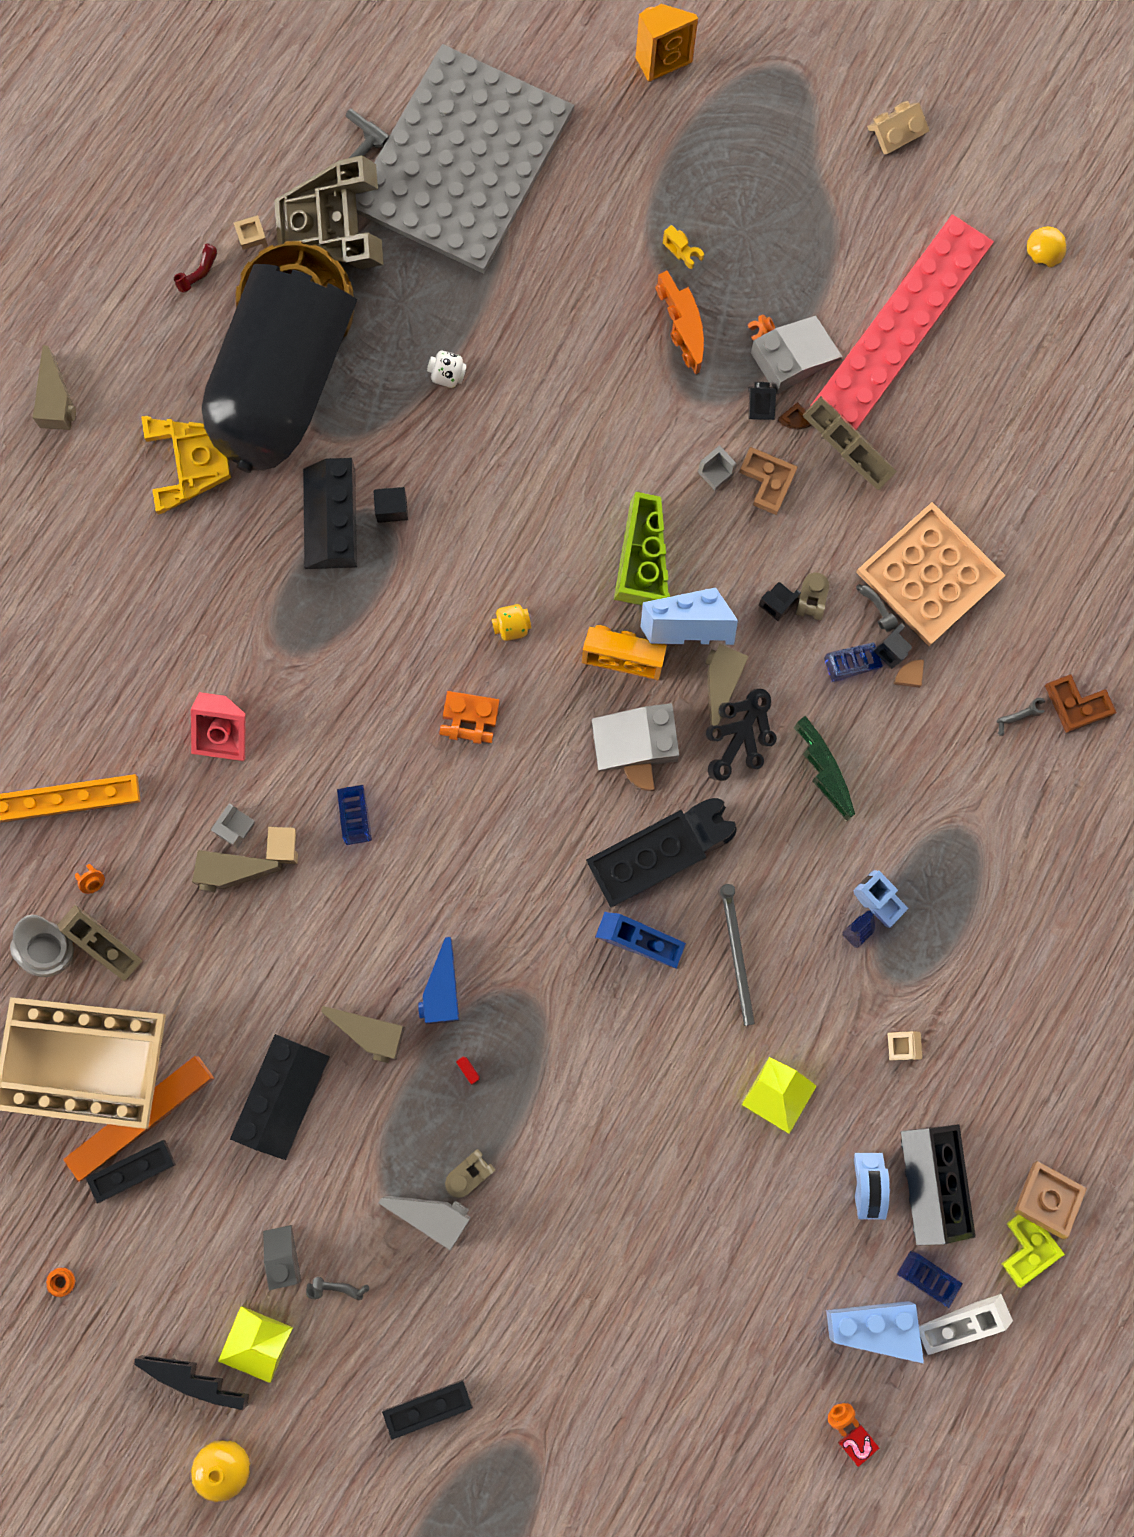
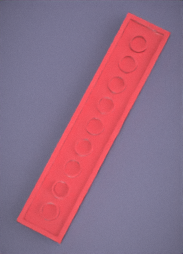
(905, 320)

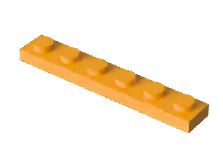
(69, 798)

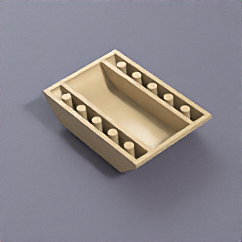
(80, 1062)

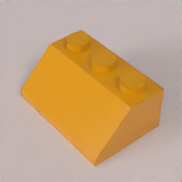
(665, 40)
(623, 652)

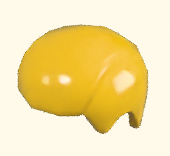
(1047, 246)

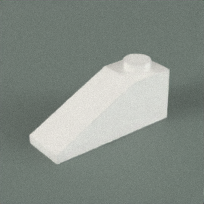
(966, 1325)

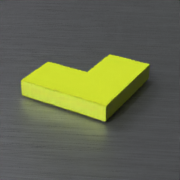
(1037, 1253)

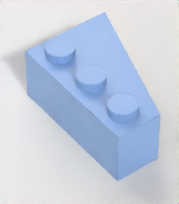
(689, 616)
(878, 1328)

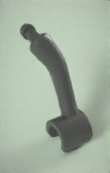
(888, 621)
(1031, 710)
(315, 1290)

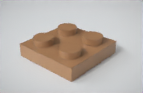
(1050, 1200)

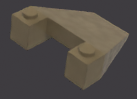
(325, 213)

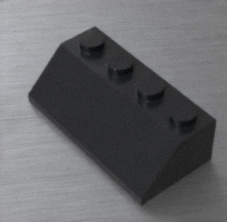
(330, 514)
(279, 1097)
(937, 1185)

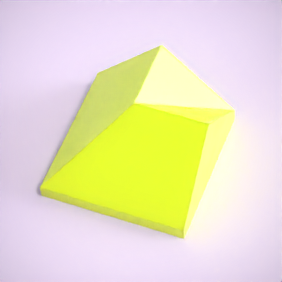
(779, 1094)
(255, 1344)

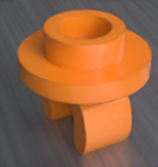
(765, 325)
(90, 881)
(842, 1416)

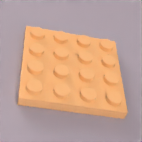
(930, 574)

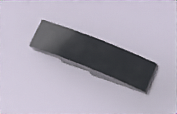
(181, 1377)

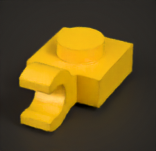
(678, 244)

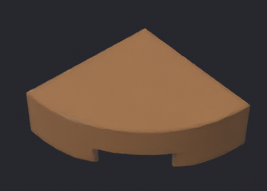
(910, 674)
(640, 776)

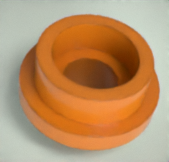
(54, 1288)

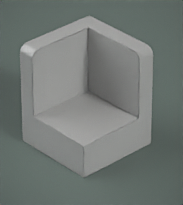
(717, 468)
(233, 826)

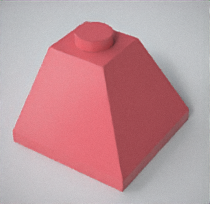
(217, 727)

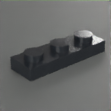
(130, 1171)
(427, 1409)

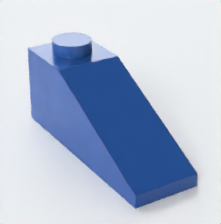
(640, 939)
(440, 994)

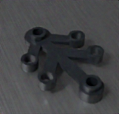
(743, 732)

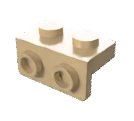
(900, 126)

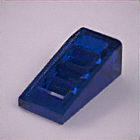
(833, 667)
(357, 831)
(860, 929)
(913, 1271)

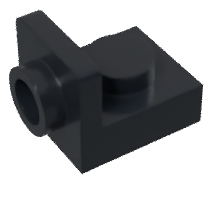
(762, 401)

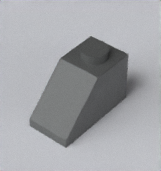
(281, 1258)

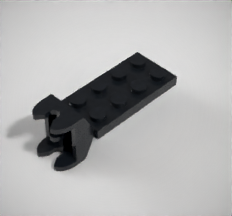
(661, 850)

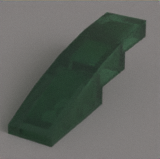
(830, 777)

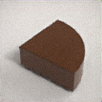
(794, 418)

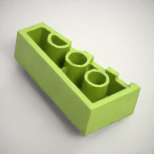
(643, 562)

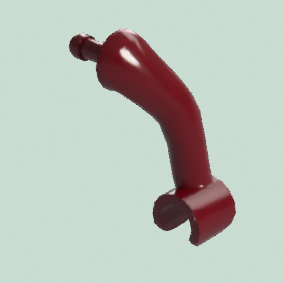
(184, 282)

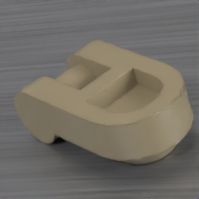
(813, 588)
(460, 1181)

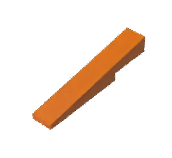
(114, 1138)

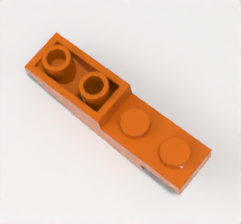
(687, 324)

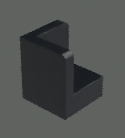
(390, 504)
(778, 601)
(893, 647)

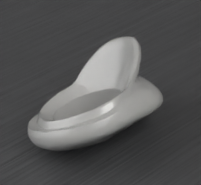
(40, 947)

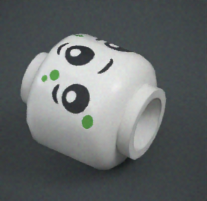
(446, 369)

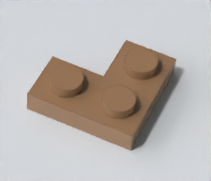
(775, 478)

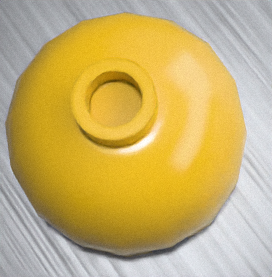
(220, 1470)

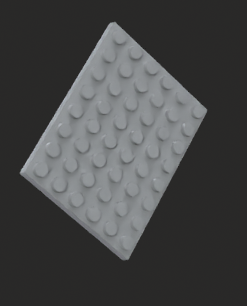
(463, 158)

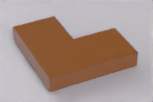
(1073, 709)

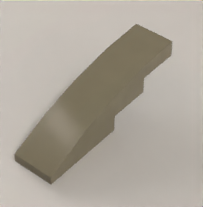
(849, 443)

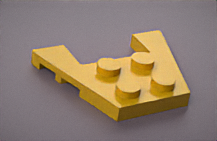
(197, 461)

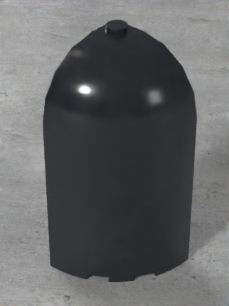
(273, 366)

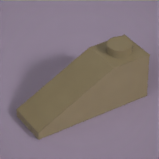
(52, 403)
(722, 677)
(226, 870)
(99, 942)
(372, 1035)

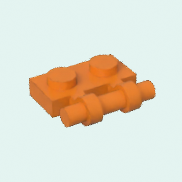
(469, 709)

